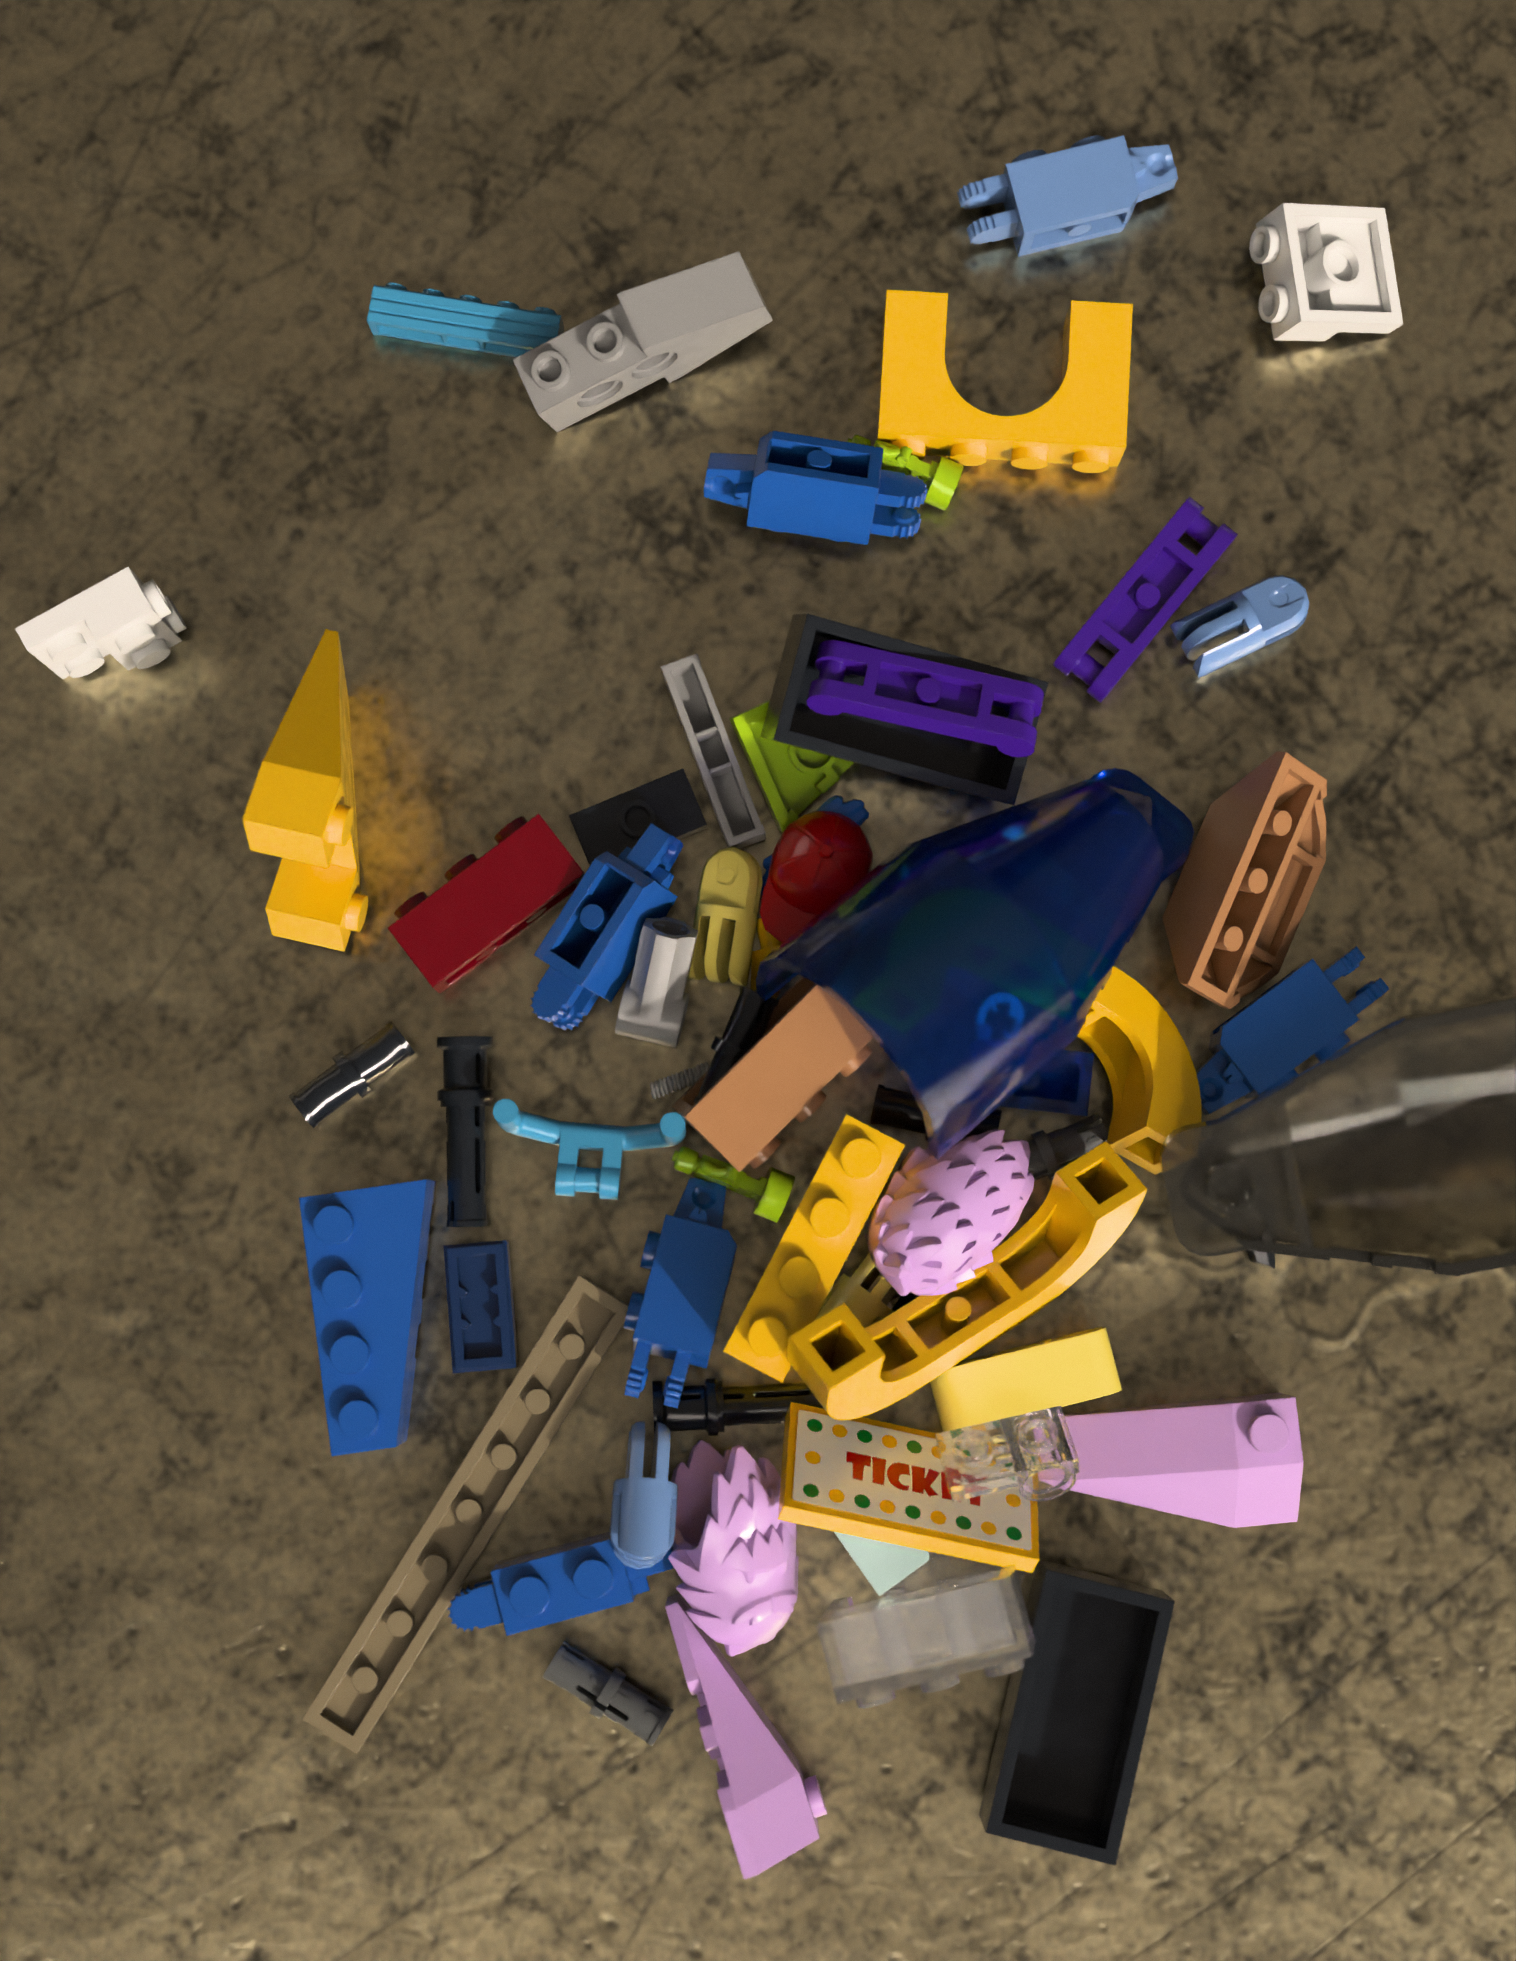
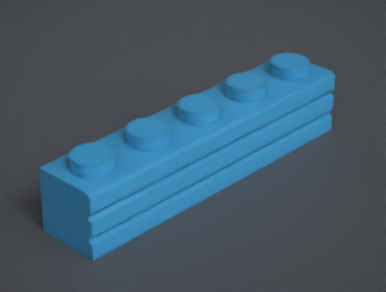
(460, 322)

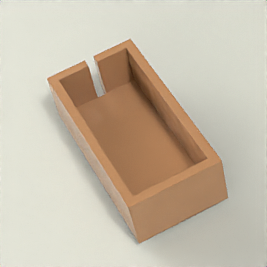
(778, 1077)

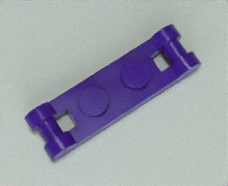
(1145, 599)
(926, 696)

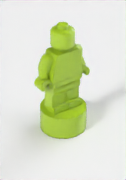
(940, 477)
(768, 1192)

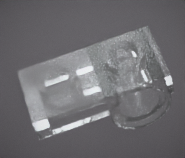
(1008, 1453)

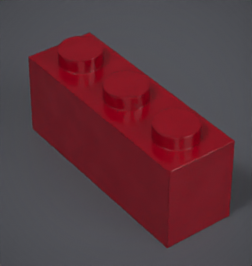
(486, 902)

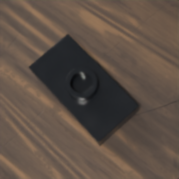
(625, 818)

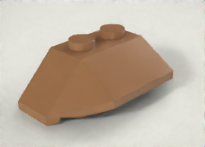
(1248, 881)

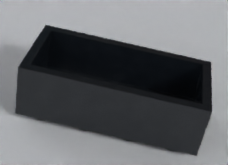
(882, 745)
(1077, 1713)

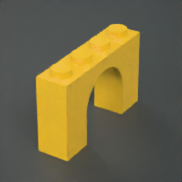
(1076, 427)
(814, 1246)

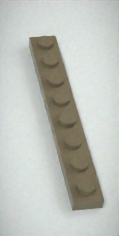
(467, 1515)

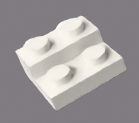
(1326, 271)
(110, 618)

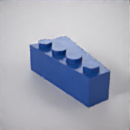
(367, 1304)

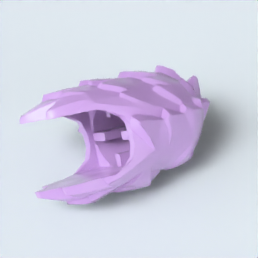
(948, 1212)
(732, 1547)

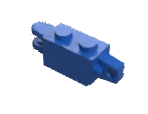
(817, 489)
(600, 927)
(1282, 1030)
(684, 1289)
(552, 1586)

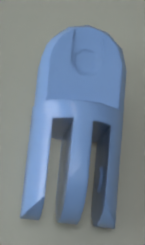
(1242, 623)
(644, 1507)

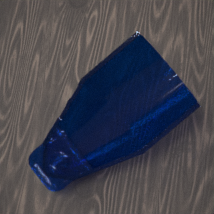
(990, 939)

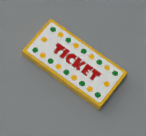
(892, 1489)

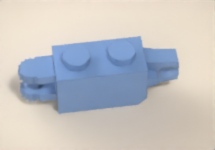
(1068, 193)

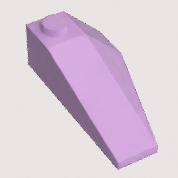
(1196, 1459)
(759, 1779)

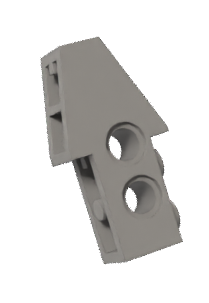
(649, 335)

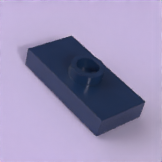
(480, 1306)

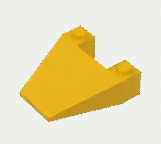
(308, 810)

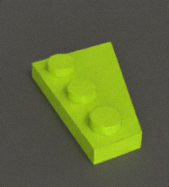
(786, 774)

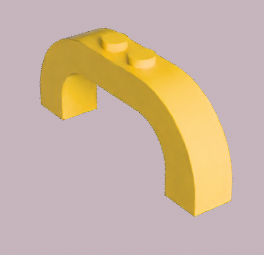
(1146, 1066)
(874, 1366)

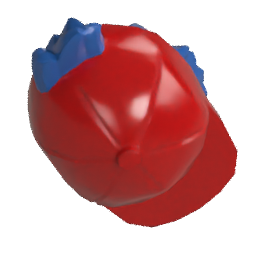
(814, 865)

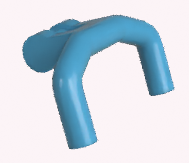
(577, 1136)

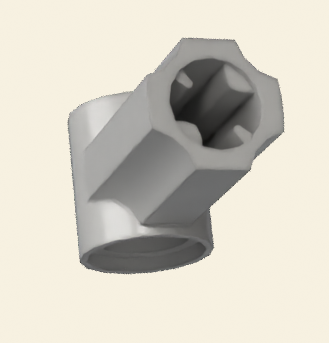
(655, 997)

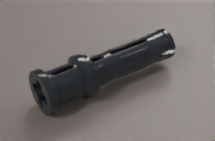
(465, 1100)
(714, 1406)

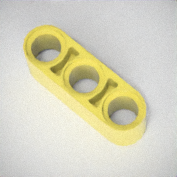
(1027, 1379)

